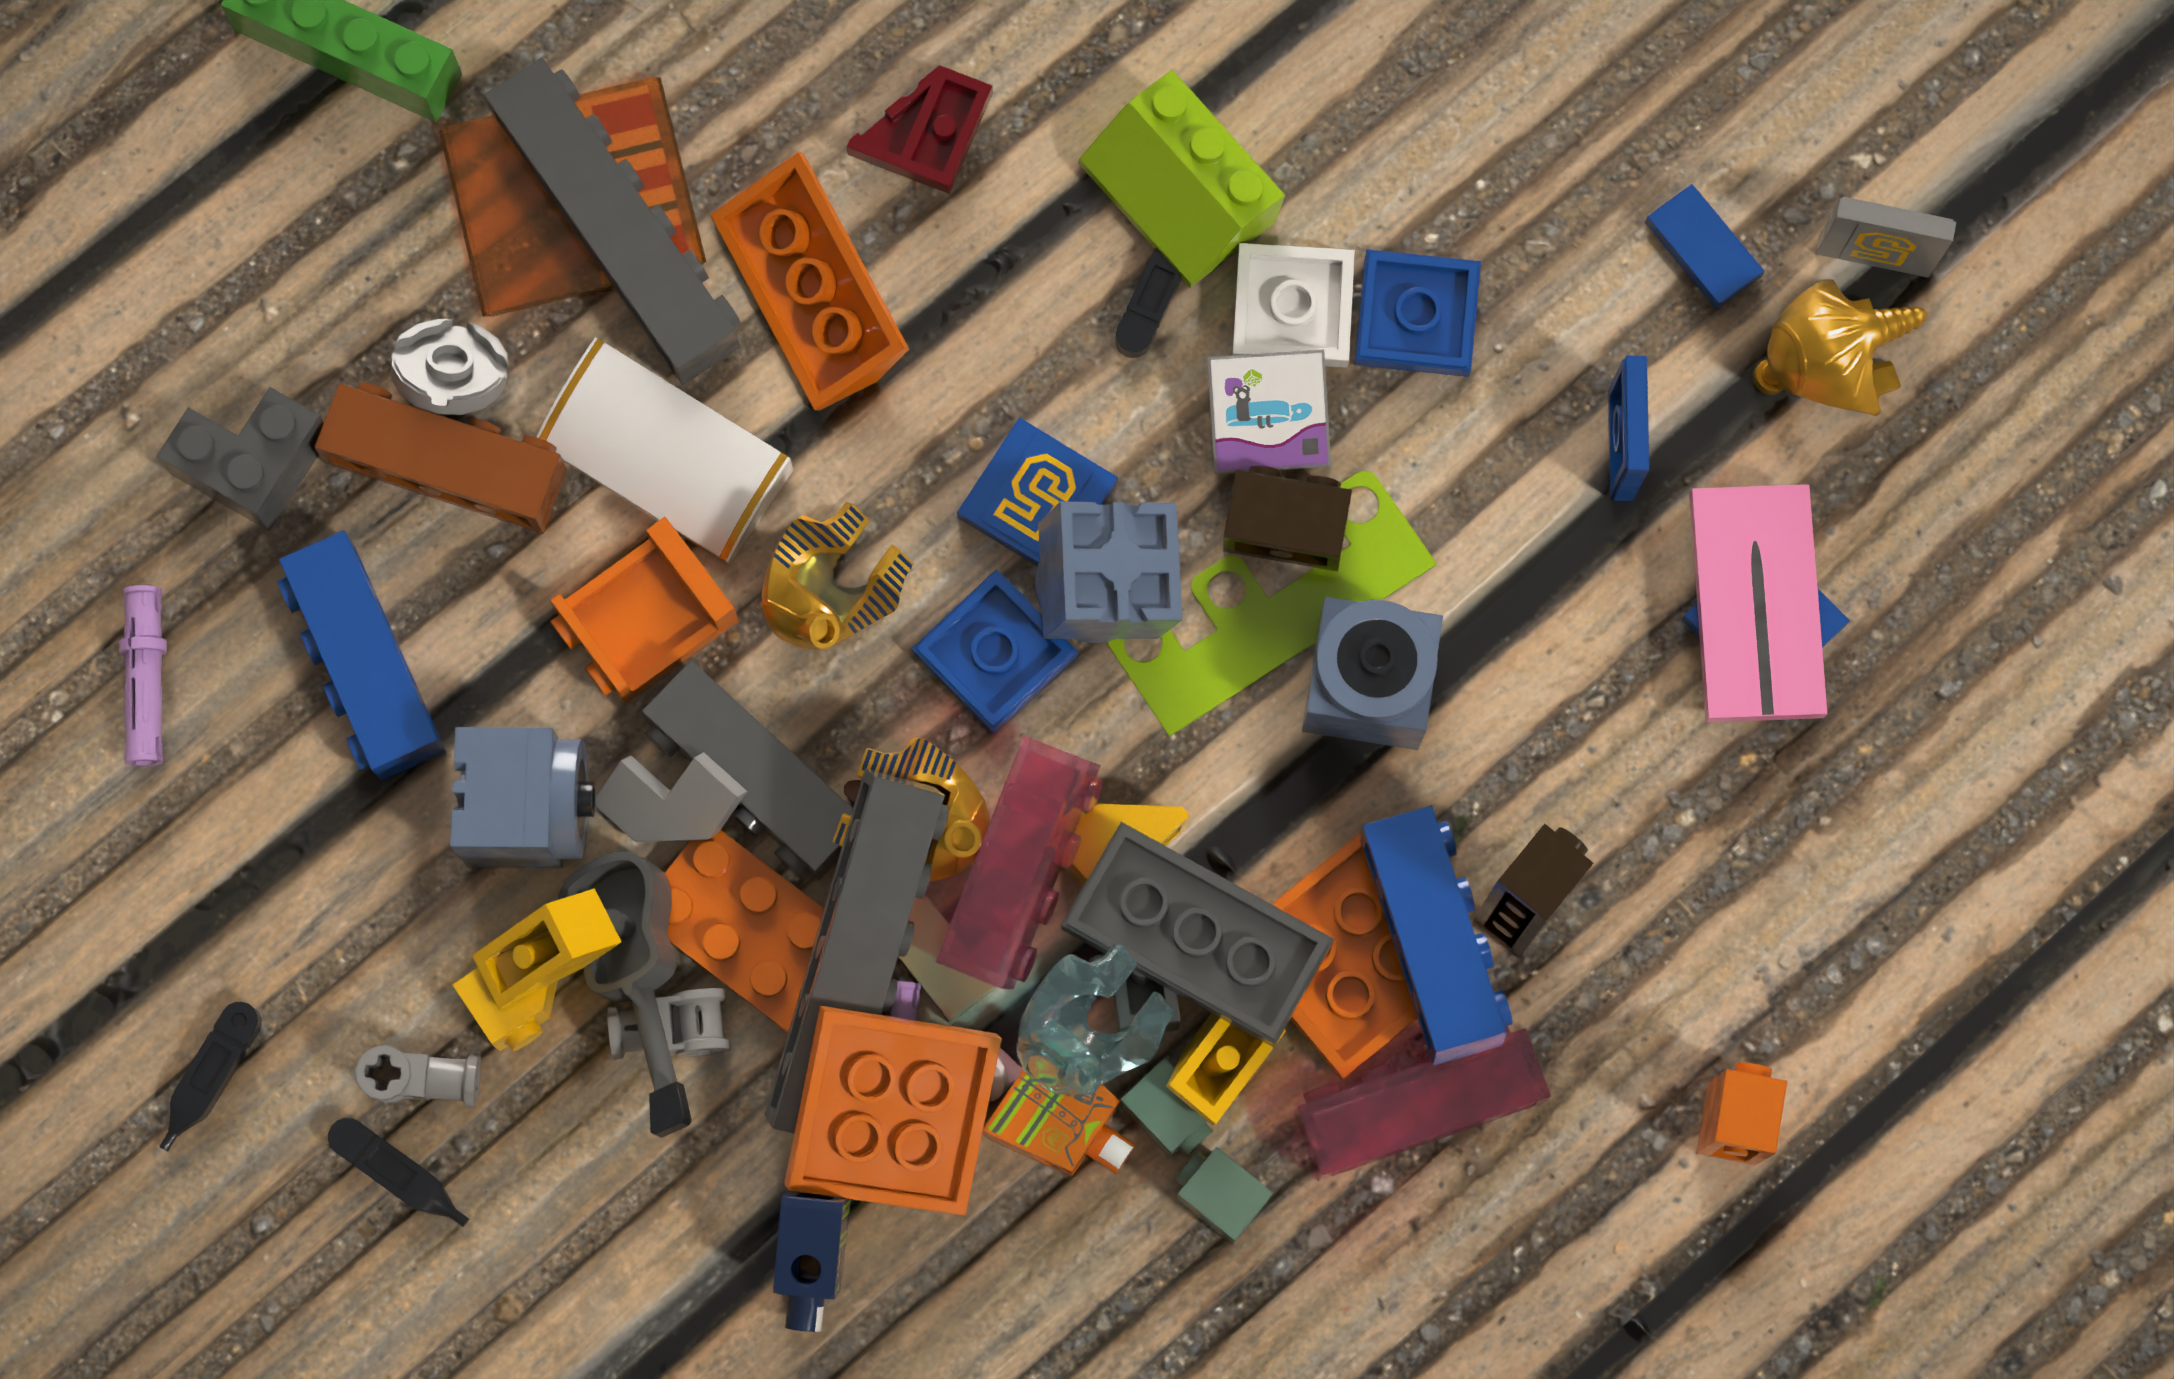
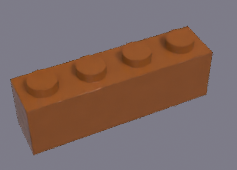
(442, 457)

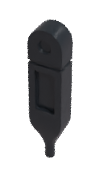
(1147, 307)
(212, 1068)
(392, 1169)

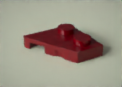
(928, 130)

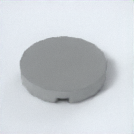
(449, 367)

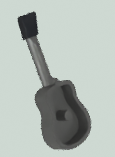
(640, 908)

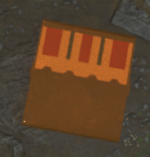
(513, 230)

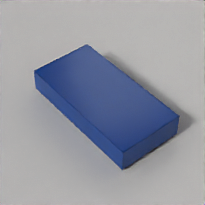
(1704, 246)

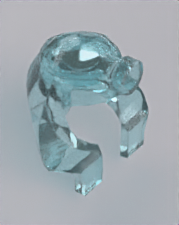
(1059, 1045)

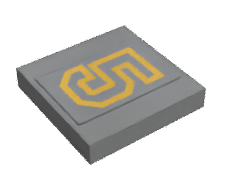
(1885, 237)

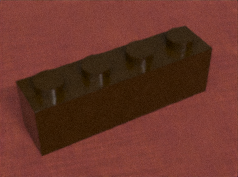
(1534, 888)

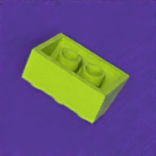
(1182, 178)

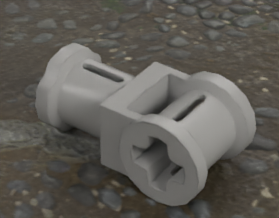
(680, 1024)
(420, 1077)

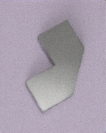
(651, 812)

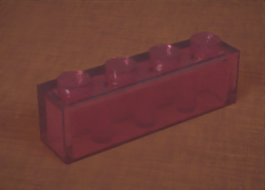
(1019, 864)
(1417, 1104)

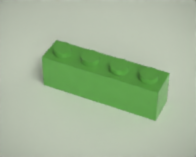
(354, 48)

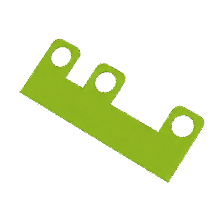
(1273, 629)

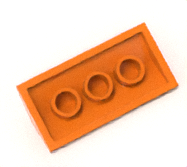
(810, 283)

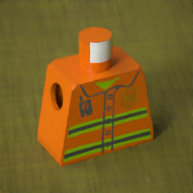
(1059, 1127)

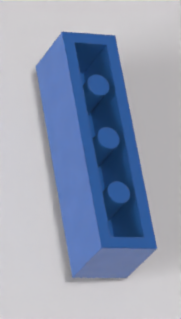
(361, 656)
(1434, 935)

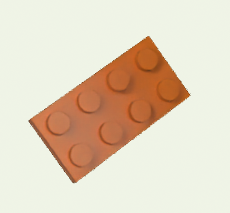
(742, 924)

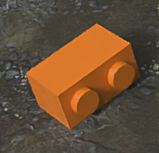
(1742, 1114)

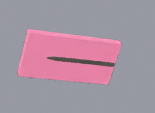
(1757, 603)

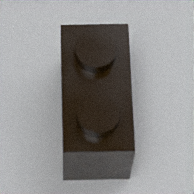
(1287, 518)

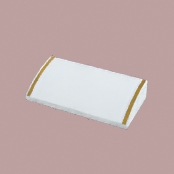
(664, 451)

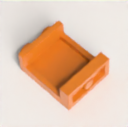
(644, 614)

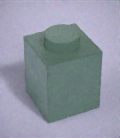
(1163, 1114)
(1221, 1193)

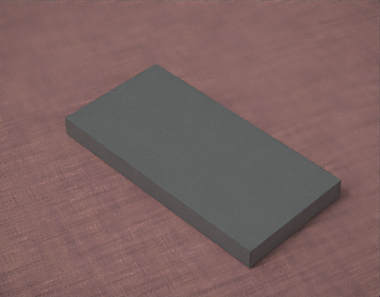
(1198, 934)

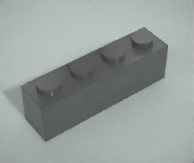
(782, 792)

